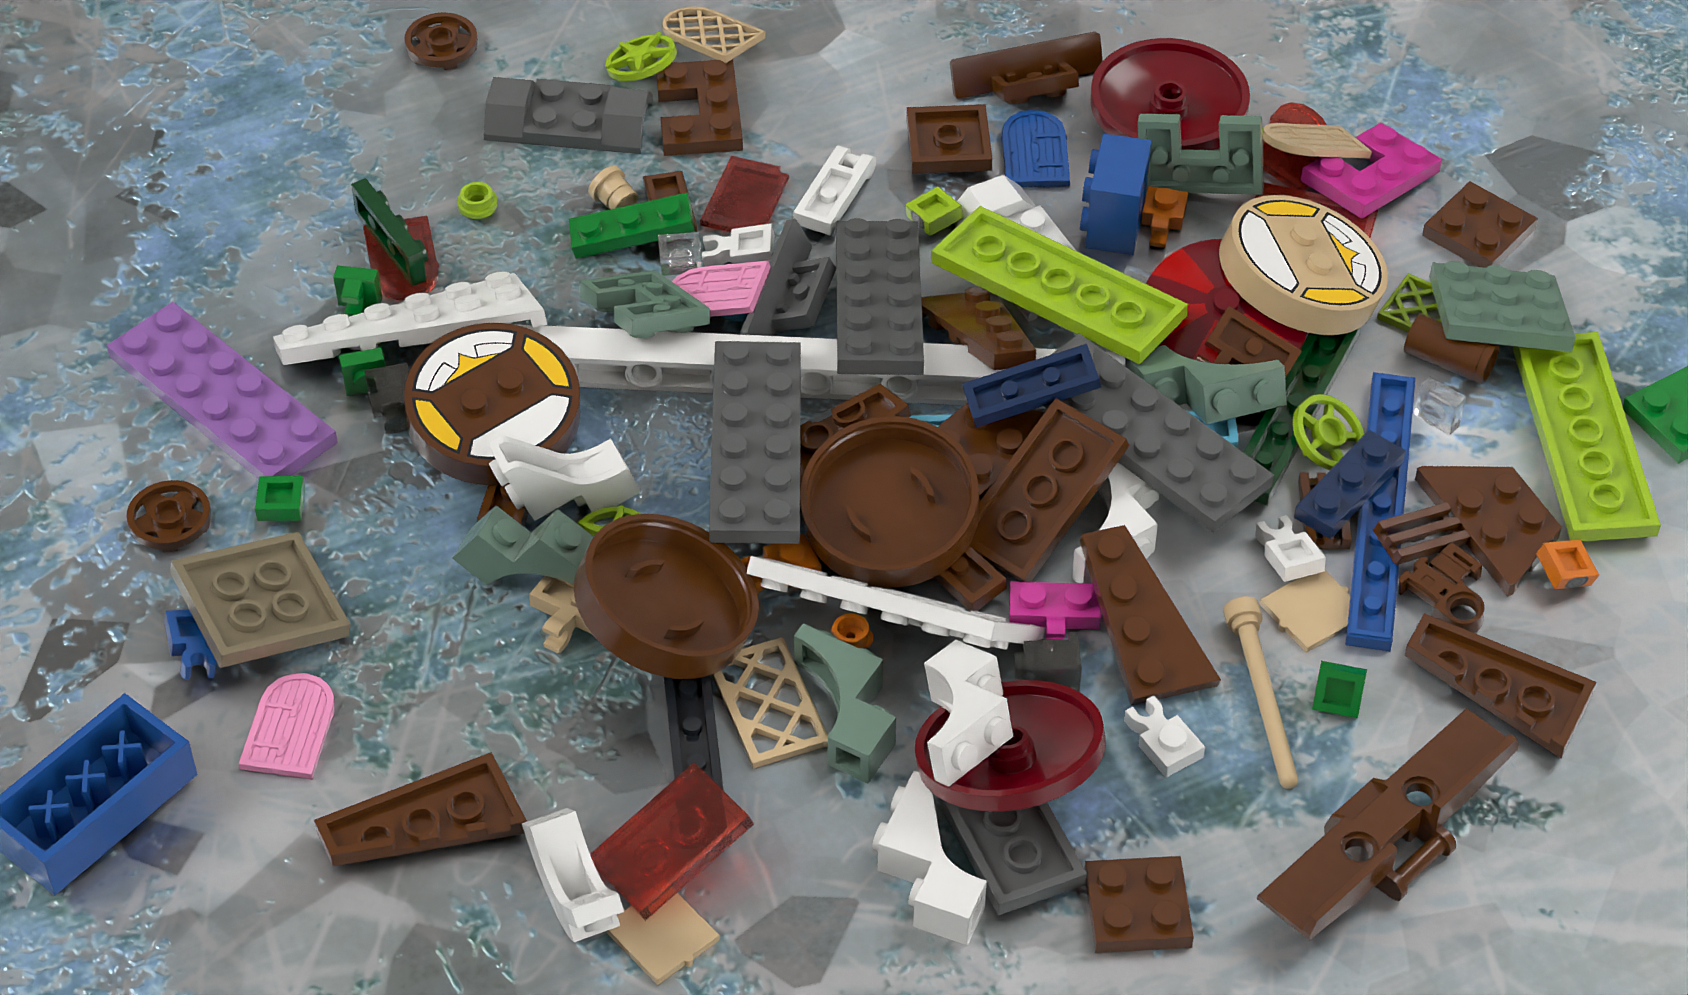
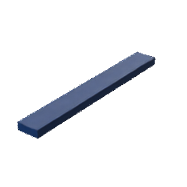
(1373, 571)

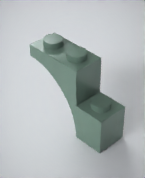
(1214, 389)
(504, 547)
(853, 678)

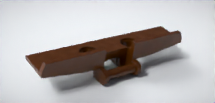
(1366, 826)

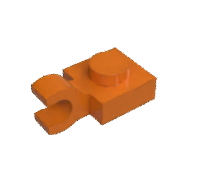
(1163, 211)

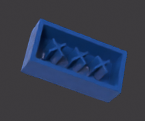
(92, 792)

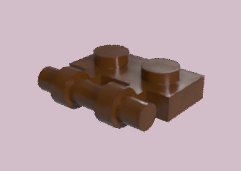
(1247, 342)

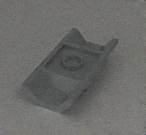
(566, 114)

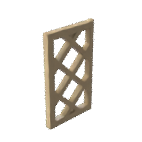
(787, 744)

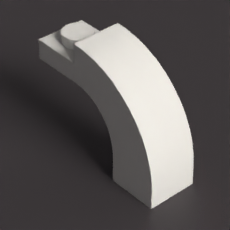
(570, 877)

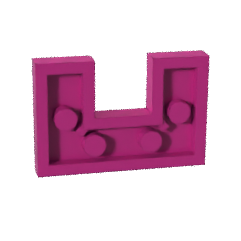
(1395, 170)

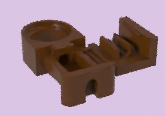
(1446, 577)

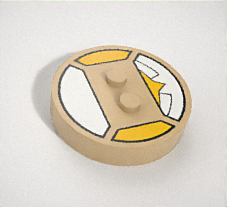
(1303, 265)

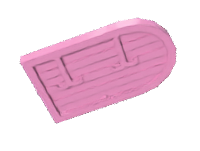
(727, 287)
(289, 727)

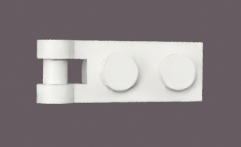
(834, 189)

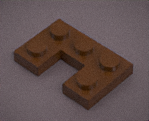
(718, 121)

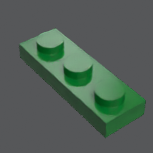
(630, 225)

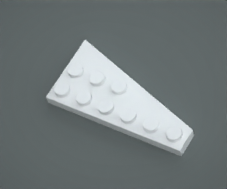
(415, 321)
(896, 606)

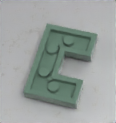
(1228, 171)
(645, 303)

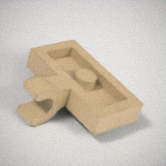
(557, 600)

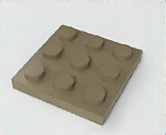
(259, 599)

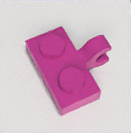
(1054, 606)

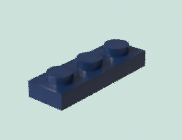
(1031, 385)
(1349, 484)

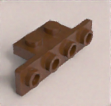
(1028, 69)

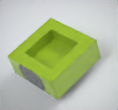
(934, 210)

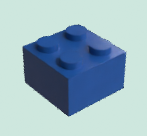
(1115, 193)

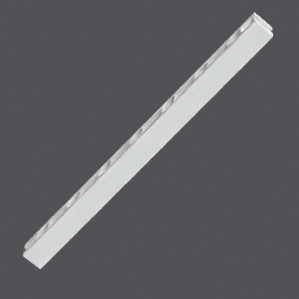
(686, 364)

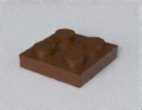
(949, 139)
(1479, 226)
(1138, 904)

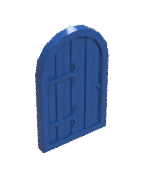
(1035, 150)

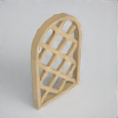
(703, 14)

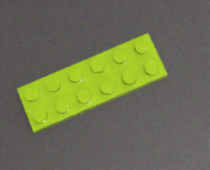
(1059, 284)
(1587, 441)

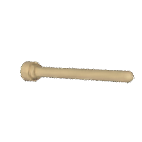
(1244, 619)

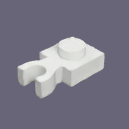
(743, 246)
(1290, 553)
(1164, 741)

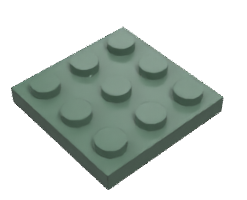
(1501, 306)

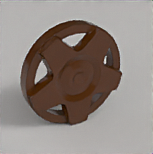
(442, 43)
(169, 517)

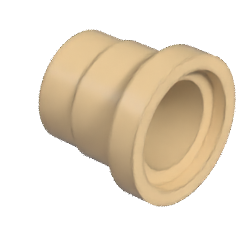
(612, 188)

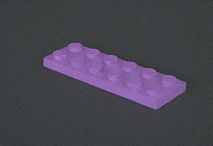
(221, 394)

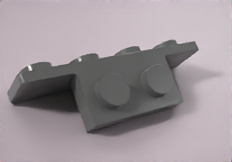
(792, 287)

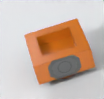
(1567, 564)

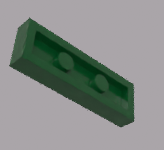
(390, 231)

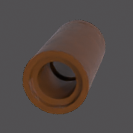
(1465, 358)

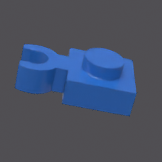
(187, 641)

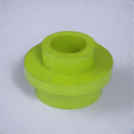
(477, 200)

